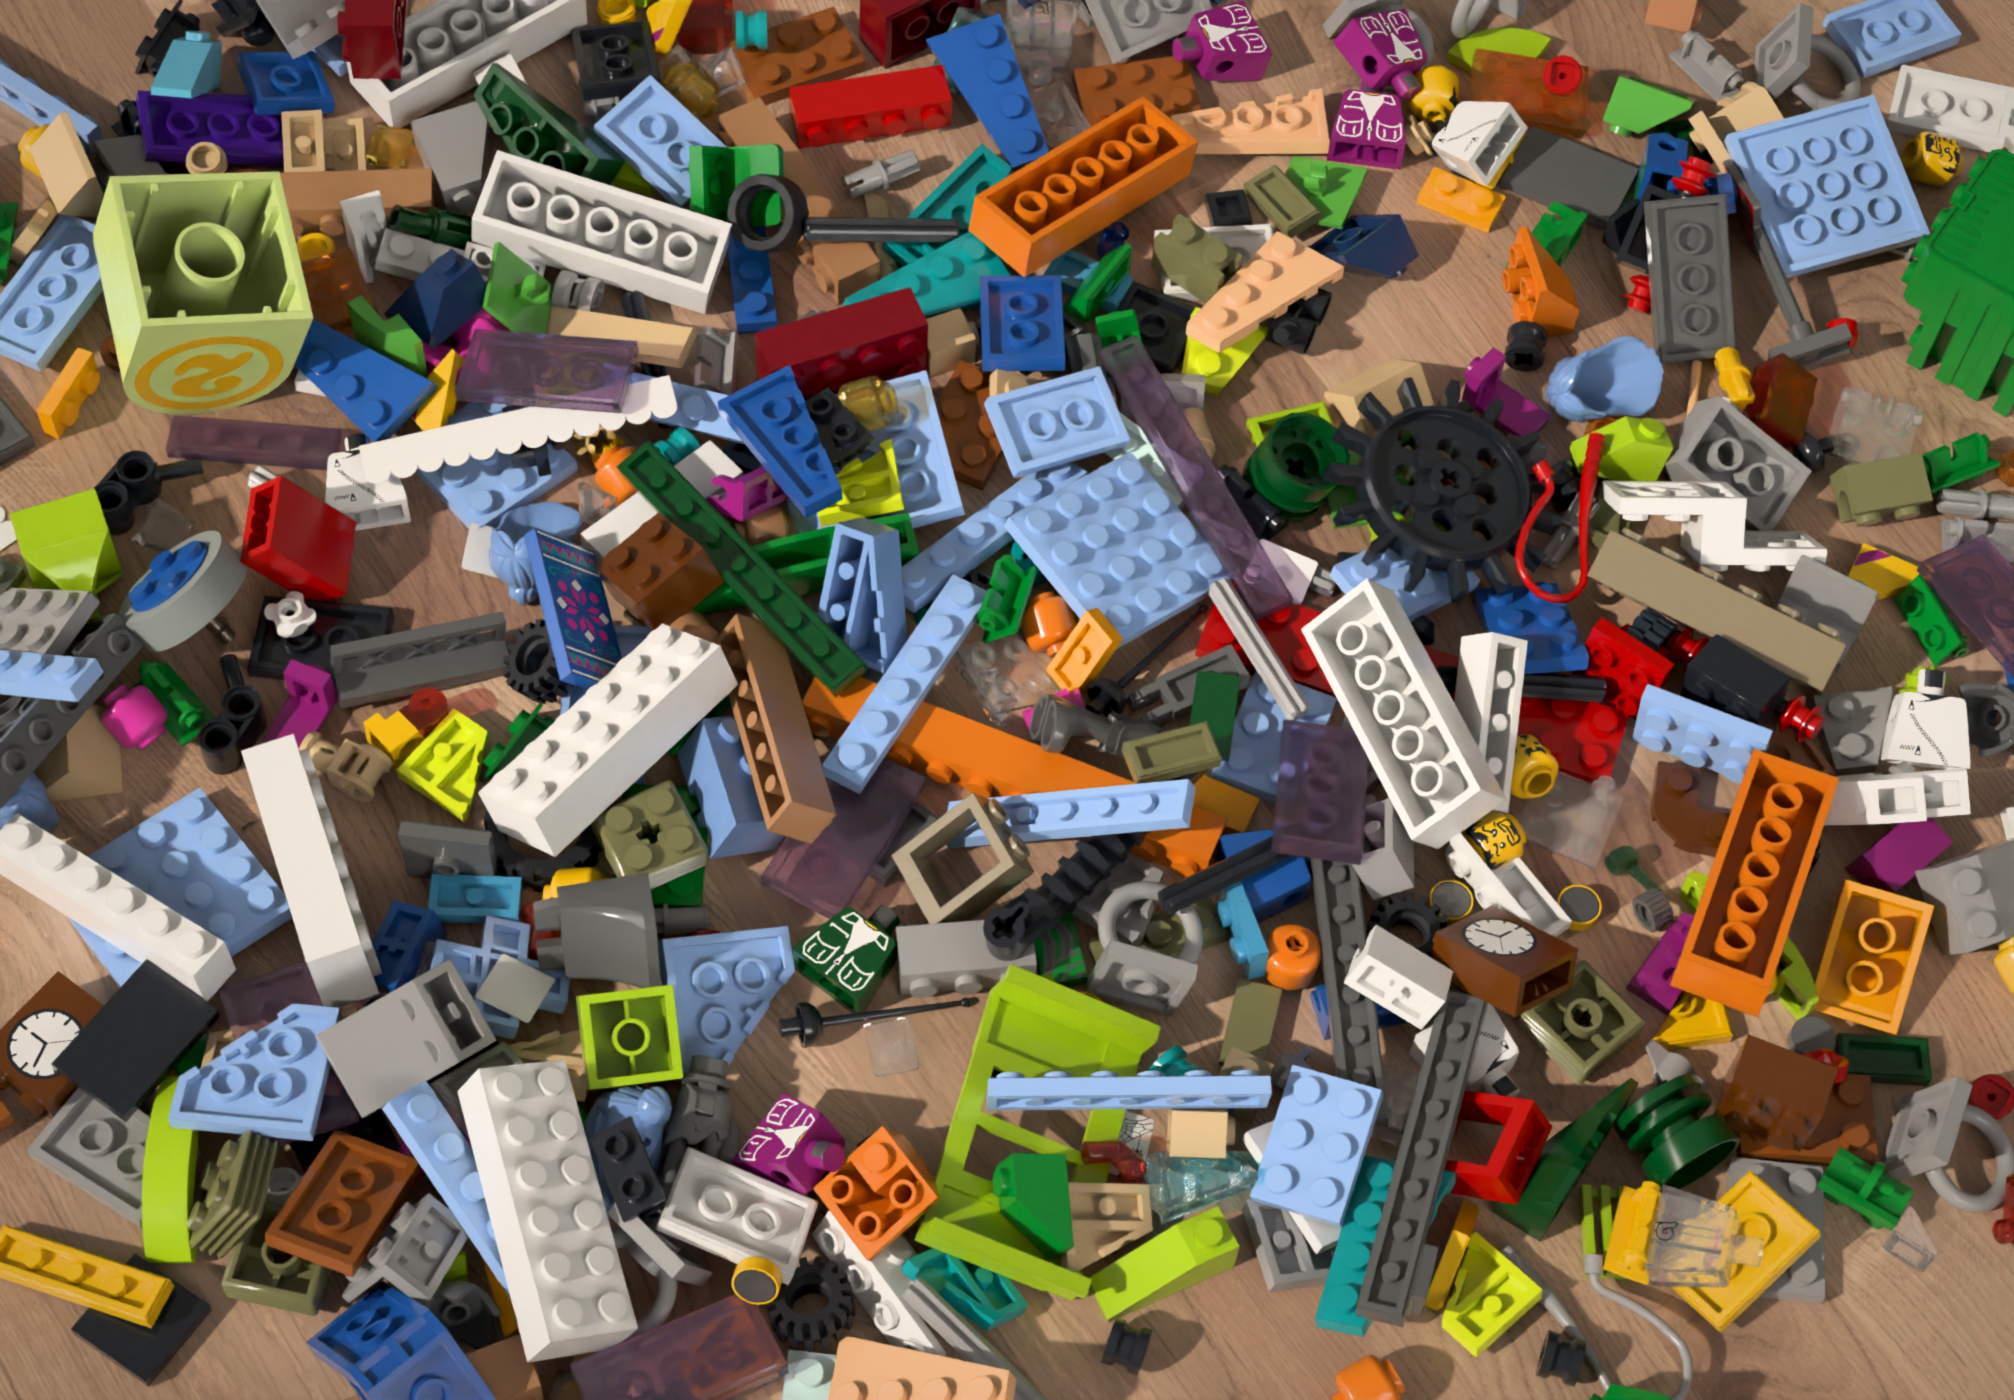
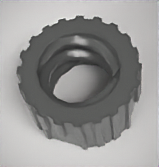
(1652, 910)

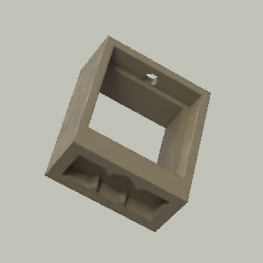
(927, 885)

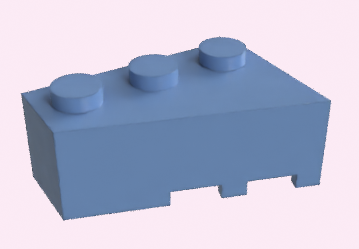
(865, 591)
(722, 781)

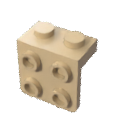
(1746, 112)

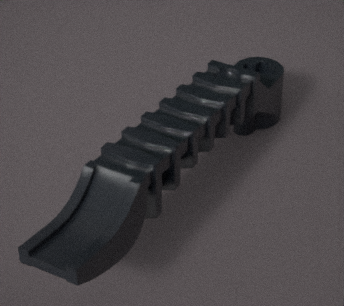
(1041, 910)

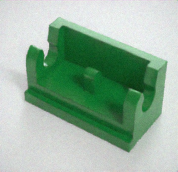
(1559, 235)

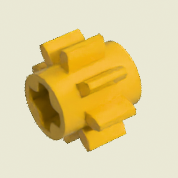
(602, 444)

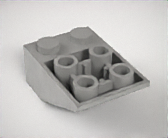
(405, 1038)

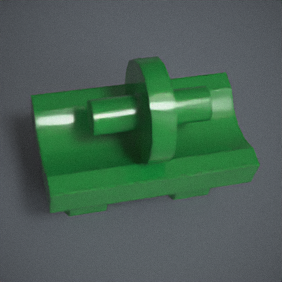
(1865, 1189)

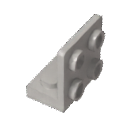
(302, 23)
(1828, 599)
(412, 1251)

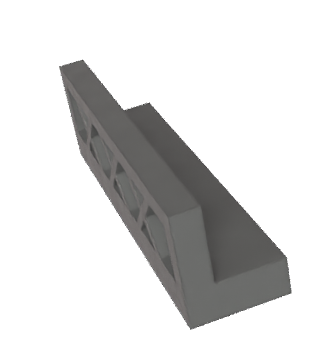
(421, 662)

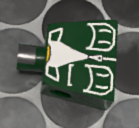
(850, 956)

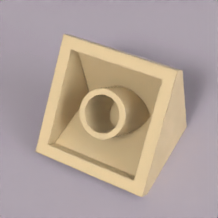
(67, 170)
(1383, 383)
(83, 762)

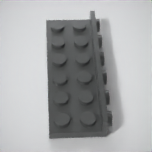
(36, 725)

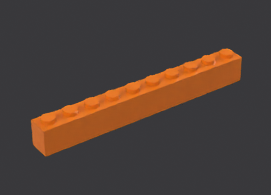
(1003, 765)

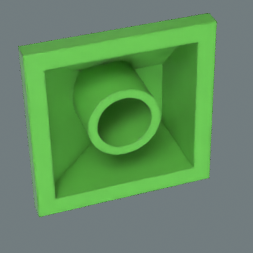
(1642, 105)

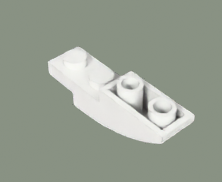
(411, 255)
(1899, 797)

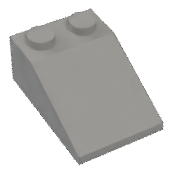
(1729, 448)
(1971, 898)

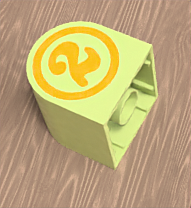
(201, 288)

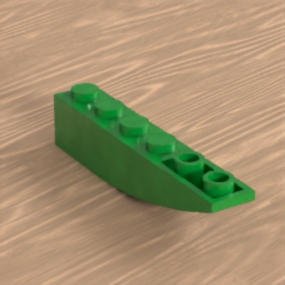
(804, 560)

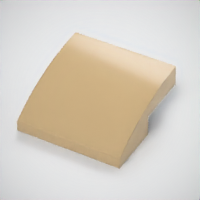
(322, 144)

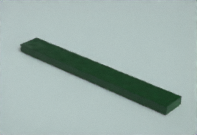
(744, 570)

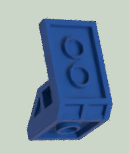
(397, 1351)

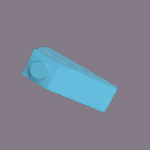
(190, 67)

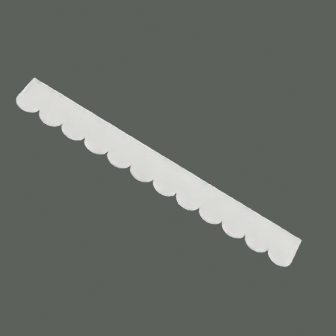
(508, 431)

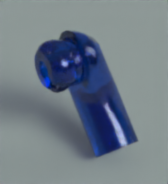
(1112, 239)

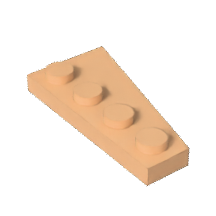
(1268, 128)
(1262, 289)
(895, 1373)

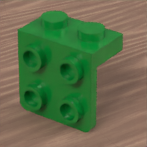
(718, 171)

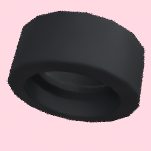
(740, 213)

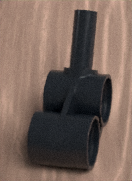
(1298, 325)
(126, 493)
(229, 728)

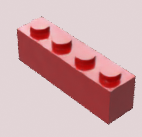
(870, 106)

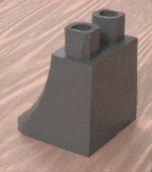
(604, 931)

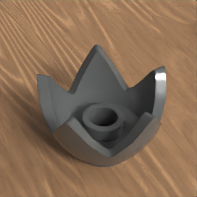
(1982, 706)
(465, 1312)

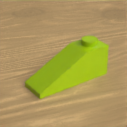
(1166, 1264)

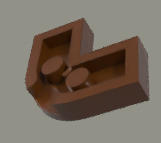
(1677, 813)

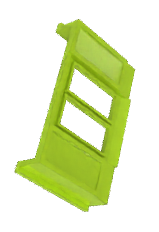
(1029, 1030)

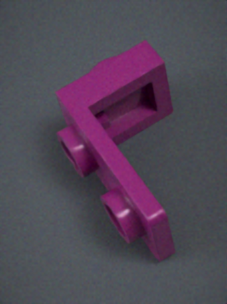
(1484, 386)
(308, 704)

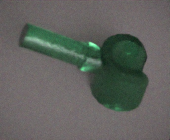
(1624, 860)

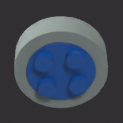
(184, 592)

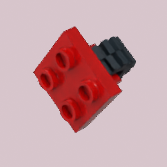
(1630, 658)

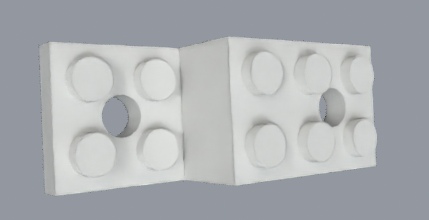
(1711, 523)

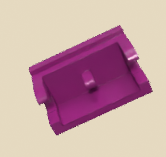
(746, 494)
(1899, 854)
(1655, 975)

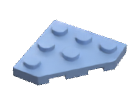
(723, 986)
(261, 1080)

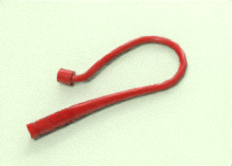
(1587, 487)

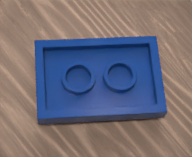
(1022, 323)
(1547, 626)

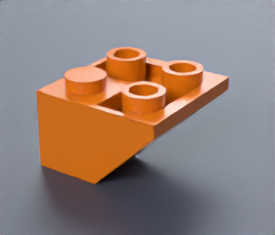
(1539, 287)
(879, 1191)

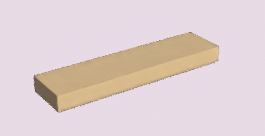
(656, 341)

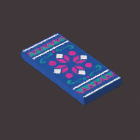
(573, 608)

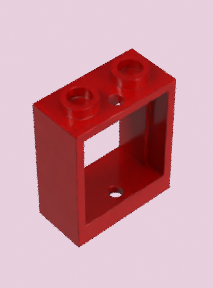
(1515, 1151)

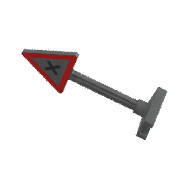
(1805, 346)

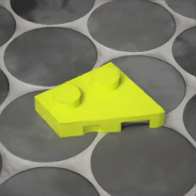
(1221, 366)
(867, 488)
(448, 764)
(1487, 1297)

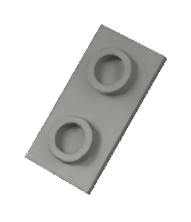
(1709, 71)
(720, 359)
(1961, 530)

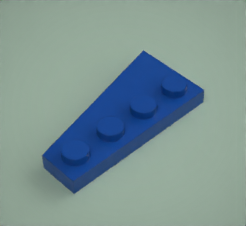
(989, 78)
(361, 382)
(784, 439)

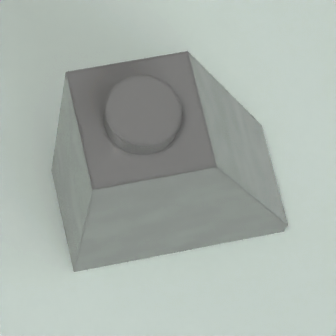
(458, 152)

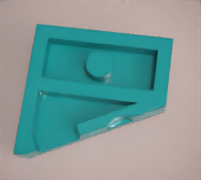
(970, 1289)

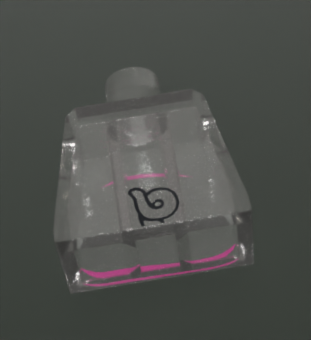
(1042, 37)
(1697, 1242)

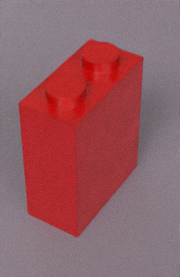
(298, 540)

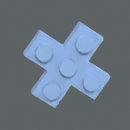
(474, 965)

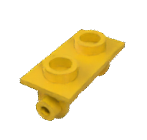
(1633, 1232)

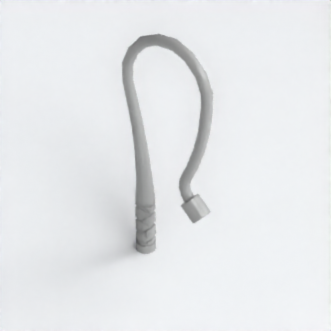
(1594, 1267)

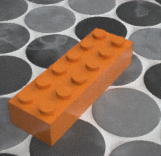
(1082, 186)
(1755, 883)

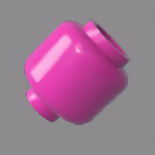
(134, 716)

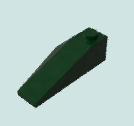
(541, 130)
(1563, 1164)

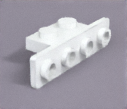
(1508, 888)
(879, 1286)

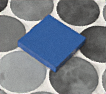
(284, 84)

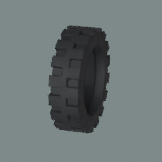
(538, 872)

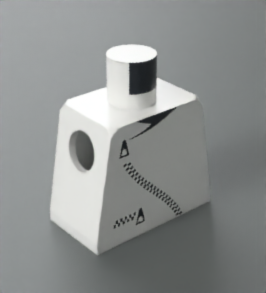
(1478, 138)
(356, 497)
(1927, 727)
(1493, 1057)

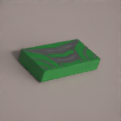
(1061, 955)

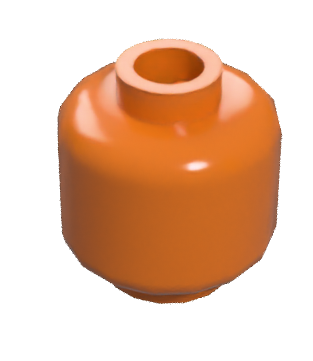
(609, 478)
(1047, 623)
(1292, 957)
(1369, 1381)

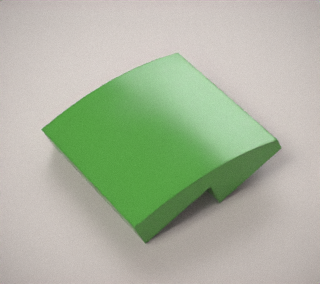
(389, 337)

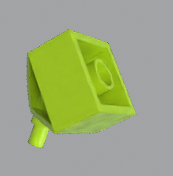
(68, 544)
(629, 1037)

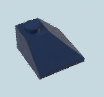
(1370, 245)
(441, 298)

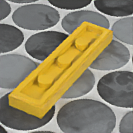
(82, 1277)

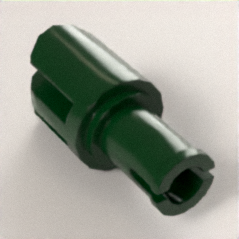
(435, 225)

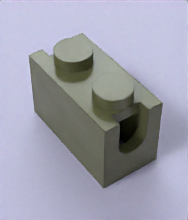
(1194, 259)
(1881, 489)

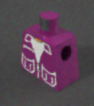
(1225, 44)
(1384, 51)
(1368, 129)
(792, 1146)

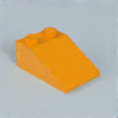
(1870, 955)

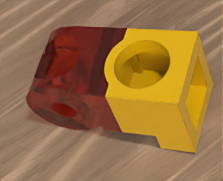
(408, 726)

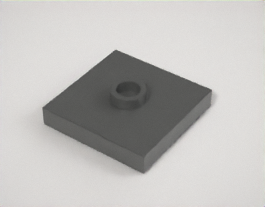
(446, 850)

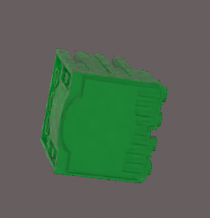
(1968, 285)

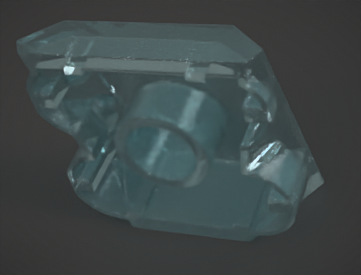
(1193, 1183)

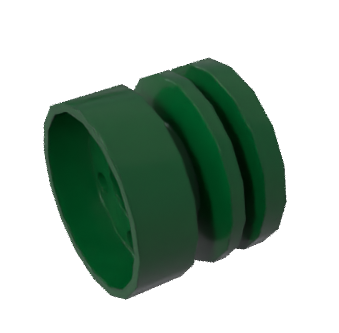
(1291, 465)
(1672, 1126)

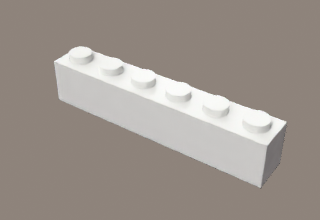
(113, 907)

